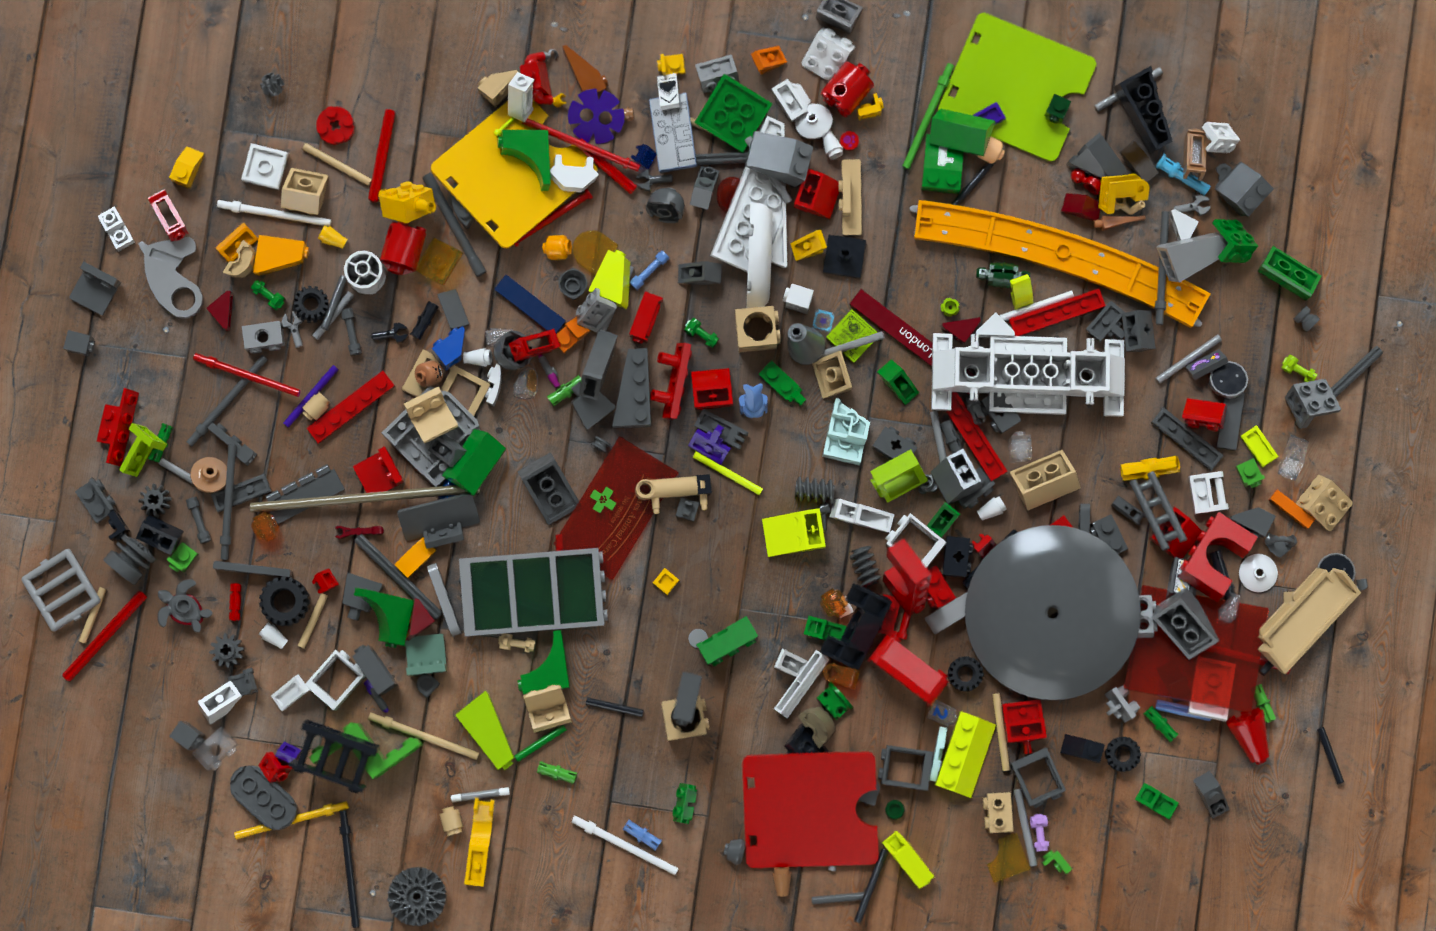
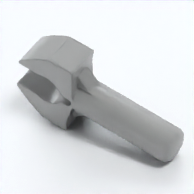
(1193, 206)
(294, 329)

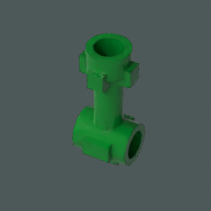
(275, 301)
(693, 327)

